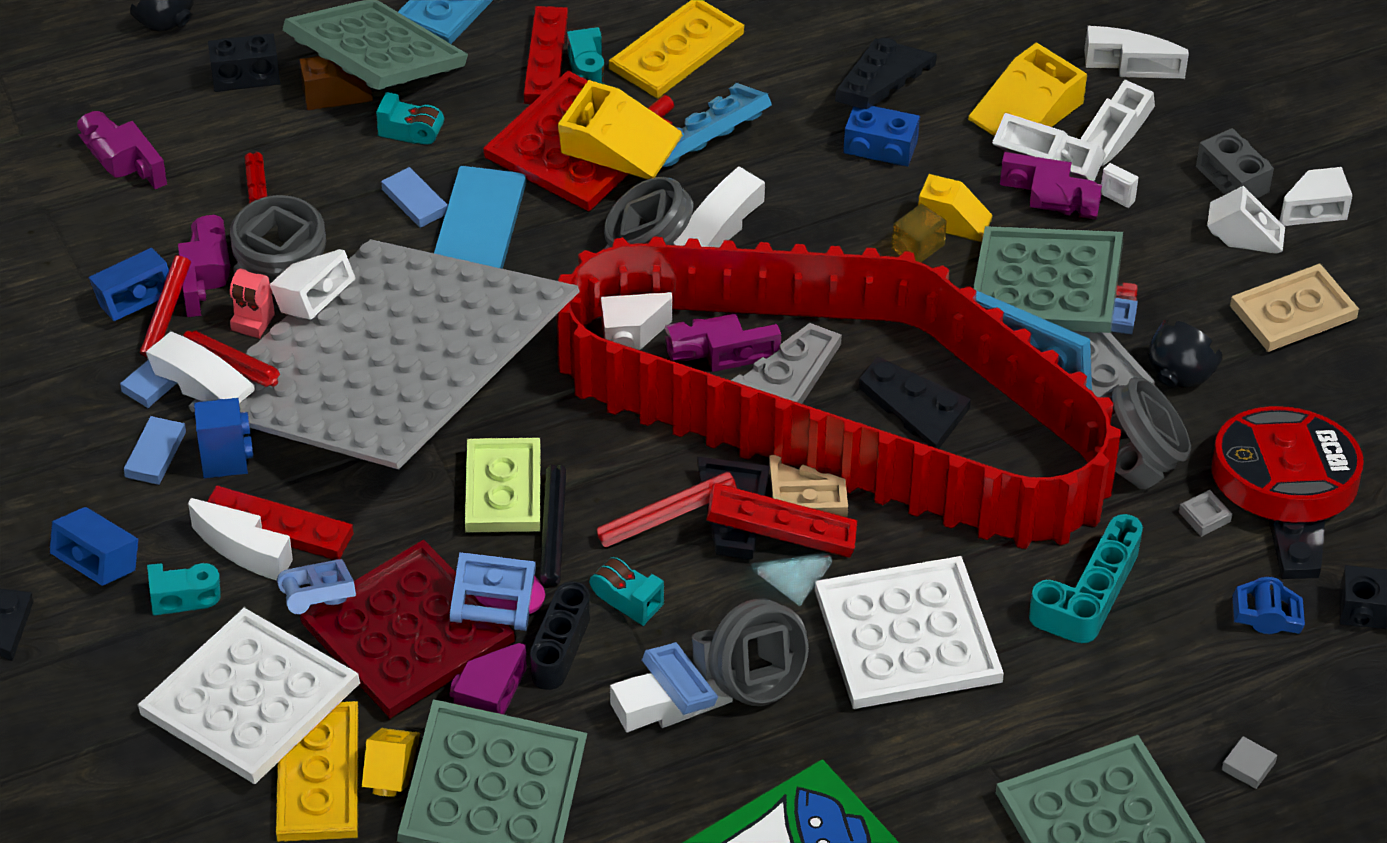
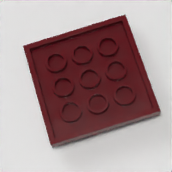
(402, 631)

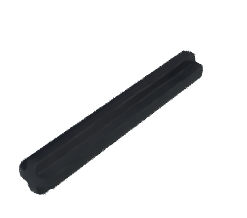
(553, 525)

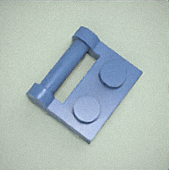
(494, 579)
(328, 583)

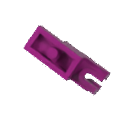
(121, 148)
(1051, 184)
(208, 261)
(721, 342)

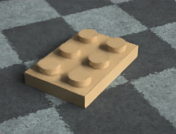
(1294, 307)

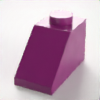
(490, 680)

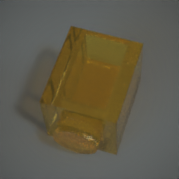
(919, 232)

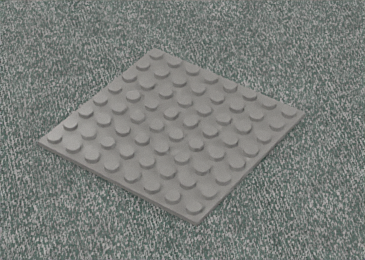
(396, 351)

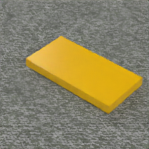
(676, 47)
(321, 781)

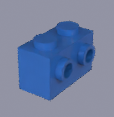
(881, 135)
(130, 284)
(221, 437)
(93, 546)

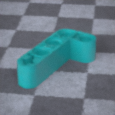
(1082, 610)

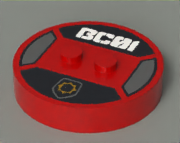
(1287, 464)

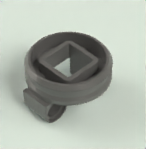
(661, 205)
(298, 226)
(1154, 431)
(780, 640)

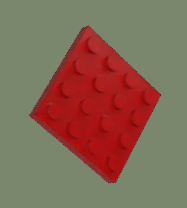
(534, 149)

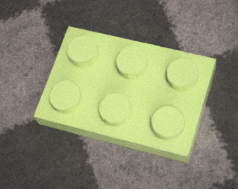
(503, 485)

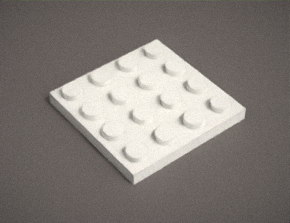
(908, 632)
(249, 695)

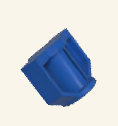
(1268, 612)

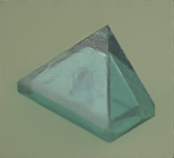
(794, 575)

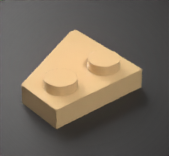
(808, 487)

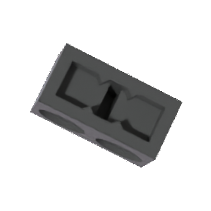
(1233, 163)

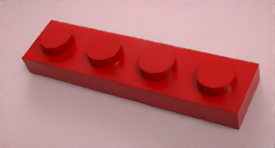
(545, 50)
(782, 520)
(306, 529)

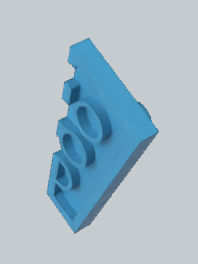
(720, 119)

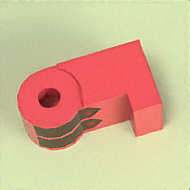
(251, 303)

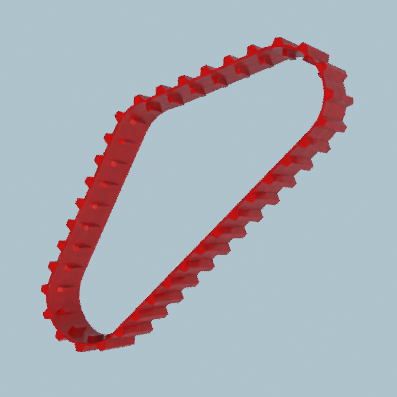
(864, 456)

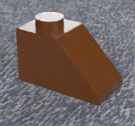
(329, 86)

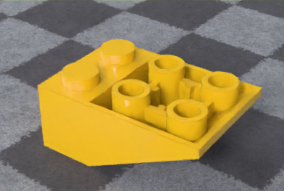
(1034, 88)
(616, 132)

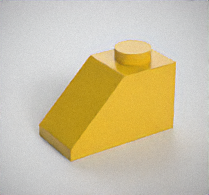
(957, 205)
(389, 760)

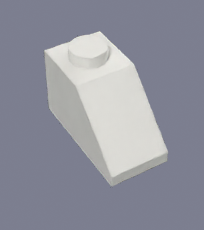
(1317, 198)
(1245, 223)
(312, 284)
(635, 318)

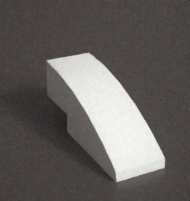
(1134, 53)
(1119, 119)
(1038, 140)
(723, 209)
(197, 370)
(241, 538)
(644, 701)

